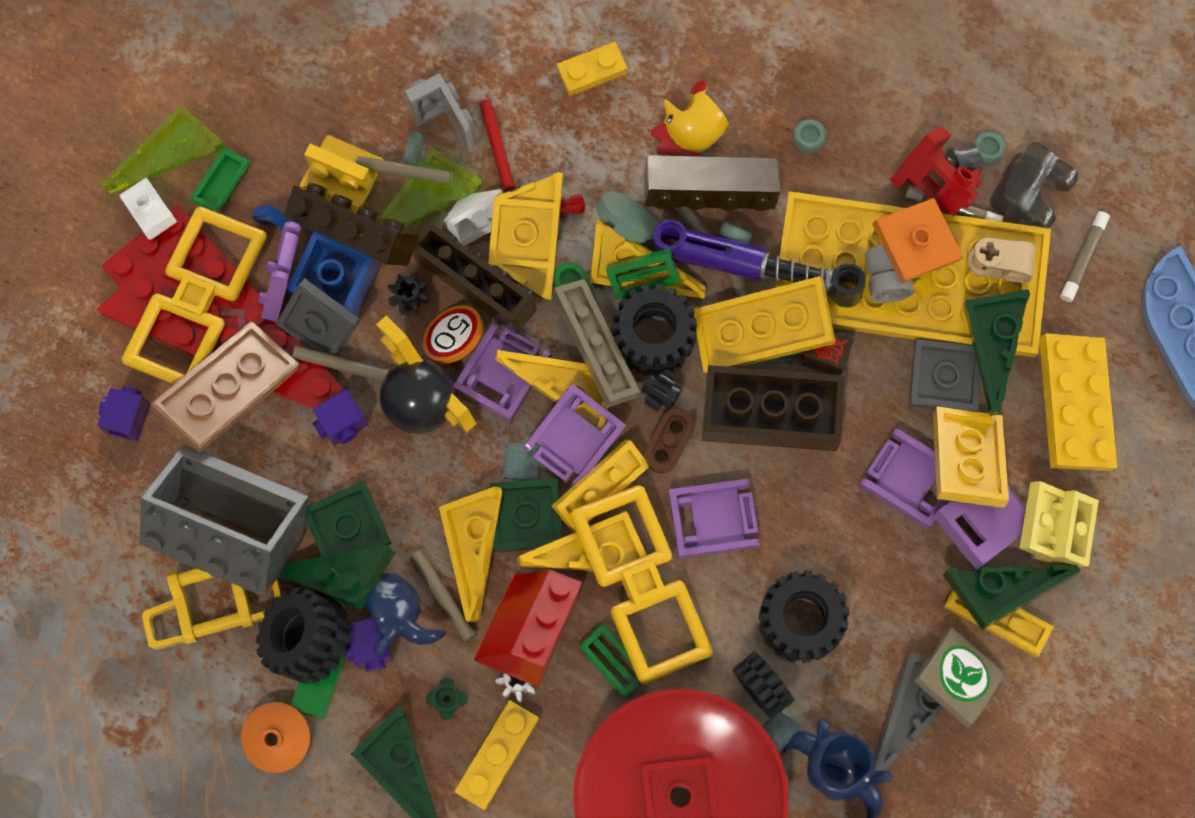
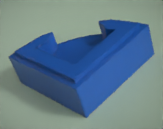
(269, 213)

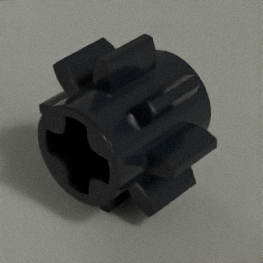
(405, 284)
(661, 389)

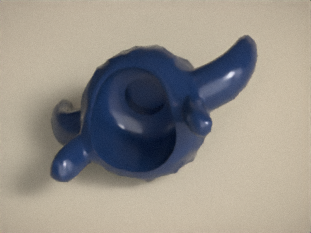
(395, 612)
(841, 766)

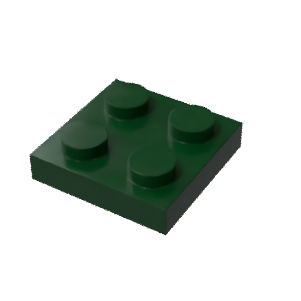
(526, 515)
(346, 522)

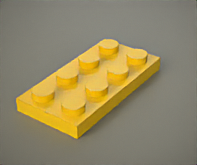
(764, 325)
(1077, 402)

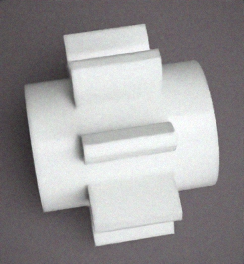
(517, 689)

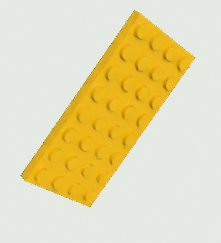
(841, 231)

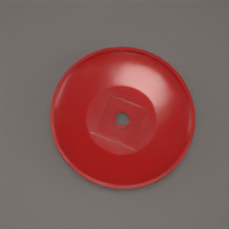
(686, 742)

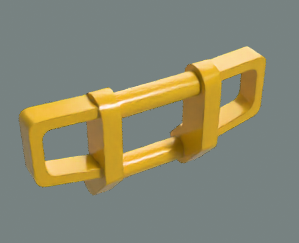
(180, 601)

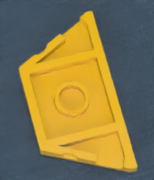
(527, 233)

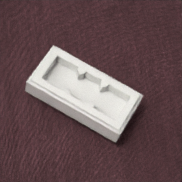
(148, 208)

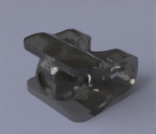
(1020, 186)

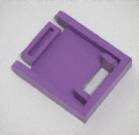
(280, 272)
(485, 370)
(571, 441)
(904, 478)
(718, 517)
(994, 525)

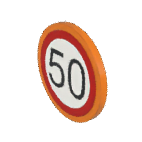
(453, 334)

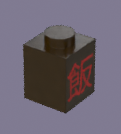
(830, 358)

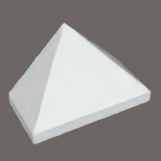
(472, 216)

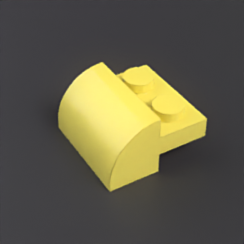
(1058, 525)

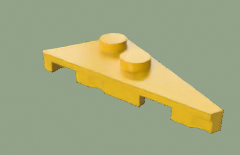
(612, 248)
(553, 378)
(614, 538)
(470, 539)

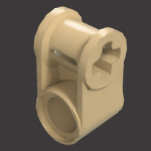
(1007, 259)

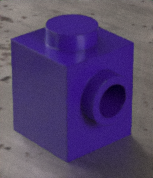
(123, 413)
(339, 419)
(361, 647)

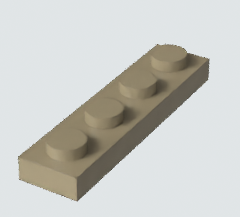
(595, 343)

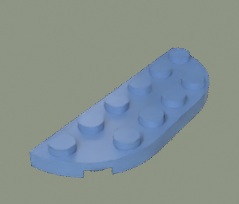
(1170, 316)

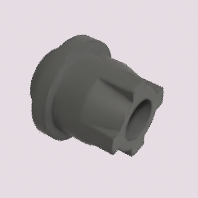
(964, 157)

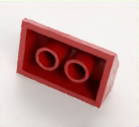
(529, 625)

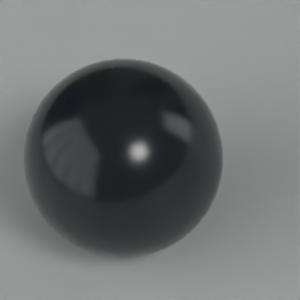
(416, 396)

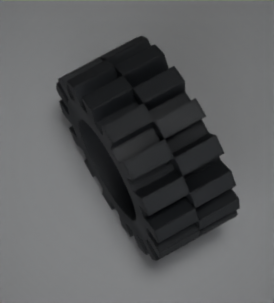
(763, 684)

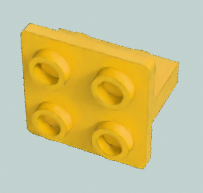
(336, 169)

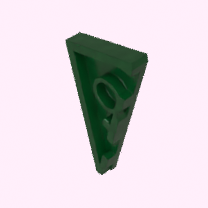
(994, 333)
(341, 576)
(997, 592)
(394, 763)

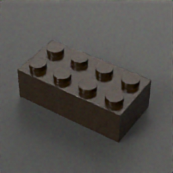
(773, 408)

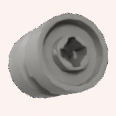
(884, 283)

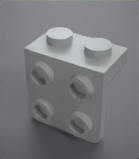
(432, 99)

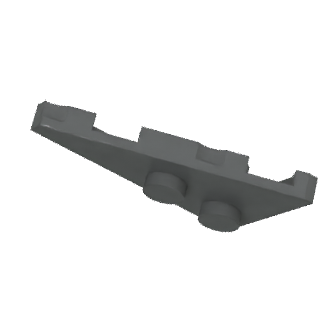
(908, 714)

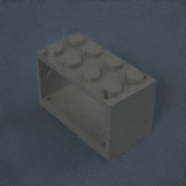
(234, 497)

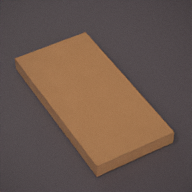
(224, 386)

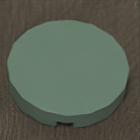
(627, 215)

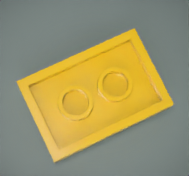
(970, 457)

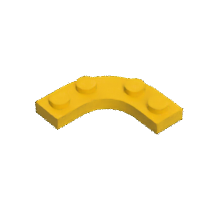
(403, 351)

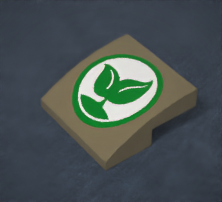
(959, 677)

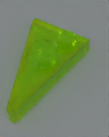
(172, 145)
(423, 198)

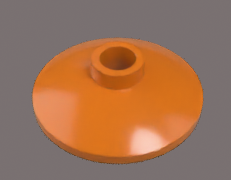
(290, 729)

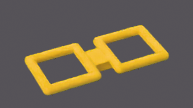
(194, 293)
(641, 584)

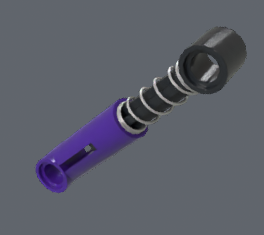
(755, 262)

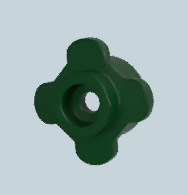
(436, 698)

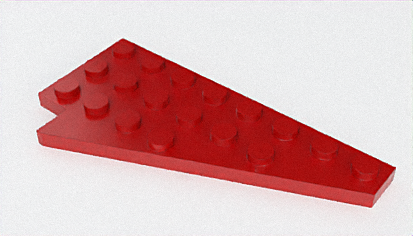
(141, 274)

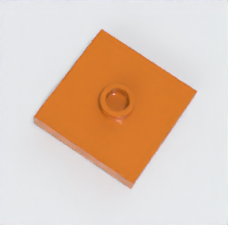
(917, 240)

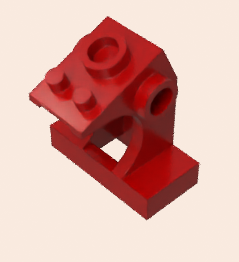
(928, 156)

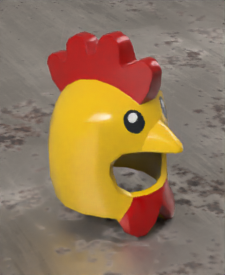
(694, 128)

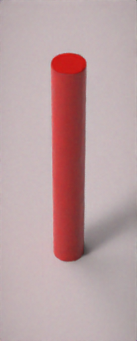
(497, 145)

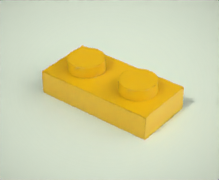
(592, 68)

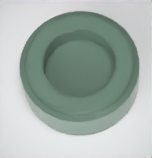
(809, 136)
(991, 147)
(735, 232)

